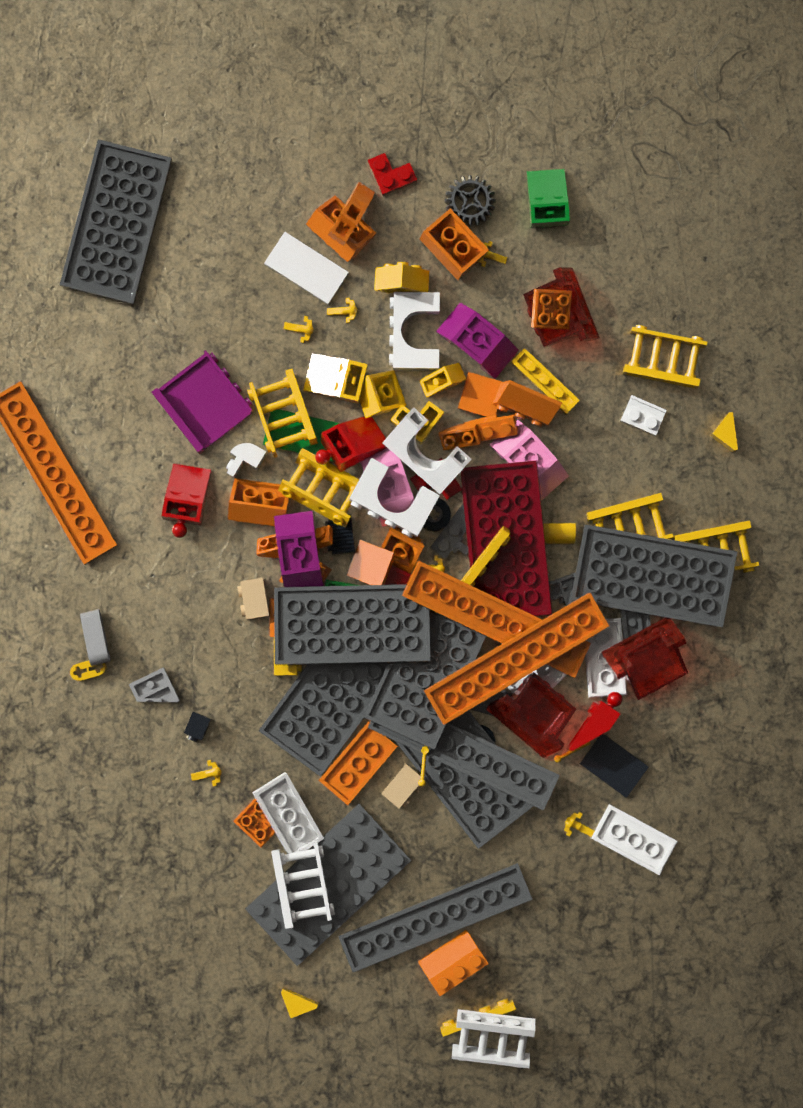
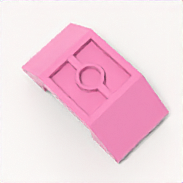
(528, 447)
(394, 488)

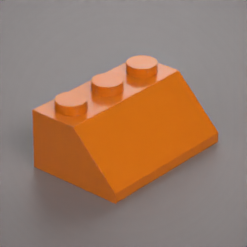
(324, 219)
(453, 244)
(526, 403)
(256, 502)
(453, 962)

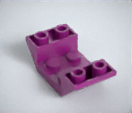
(478, 339)
(298, 550)

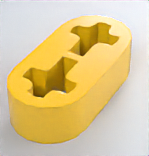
(89, 674)

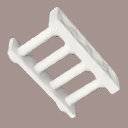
(283, 878)
(493, 1023)

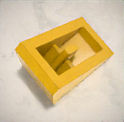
(726, 433)
(296, 1003)

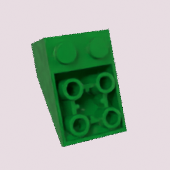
(548, 198)

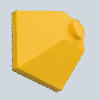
(381, 394)

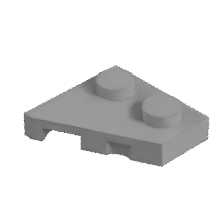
(154, 688)

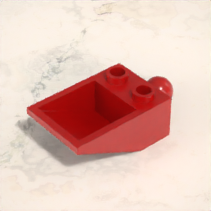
(354, 440)
(187, 494)
(599, 721)

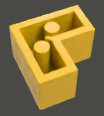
(401, 278)
(429, 411)

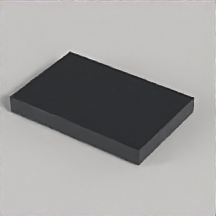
(614, 765)

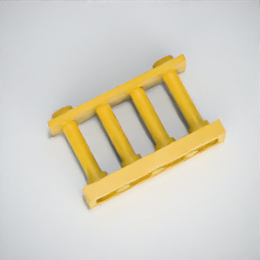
(670, 376)
(294, 399)
(330, 472)
(634, 508)
(722, 533)

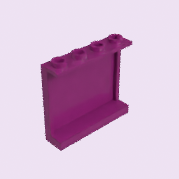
(203, 402)

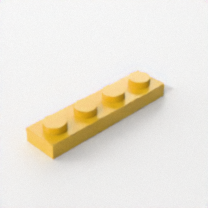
(544, 380)
(487, 555)
(503, 1007)

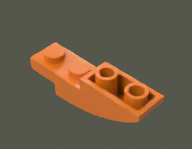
(351, 213)
(478, 430)
(268, 545)

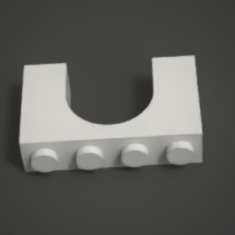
(404, 356)
(435, 473)
(366, 497)

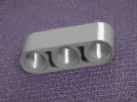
(95, 637)

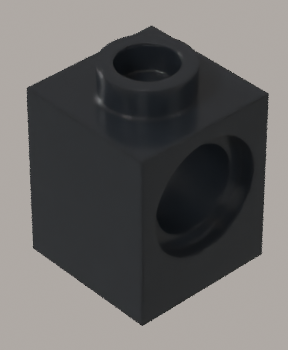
(197, 727)

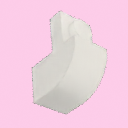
(245, 453)

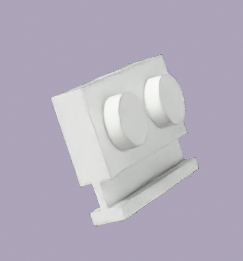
(643, 415)

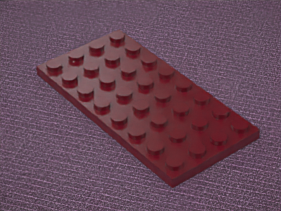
(508, 498)

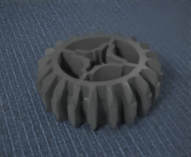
(464, 195)

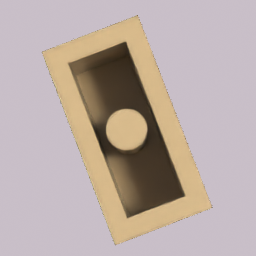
(254, 599)
(402, 787)

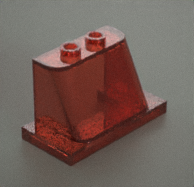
(581, 321)
(649, 658)
(535, 714)

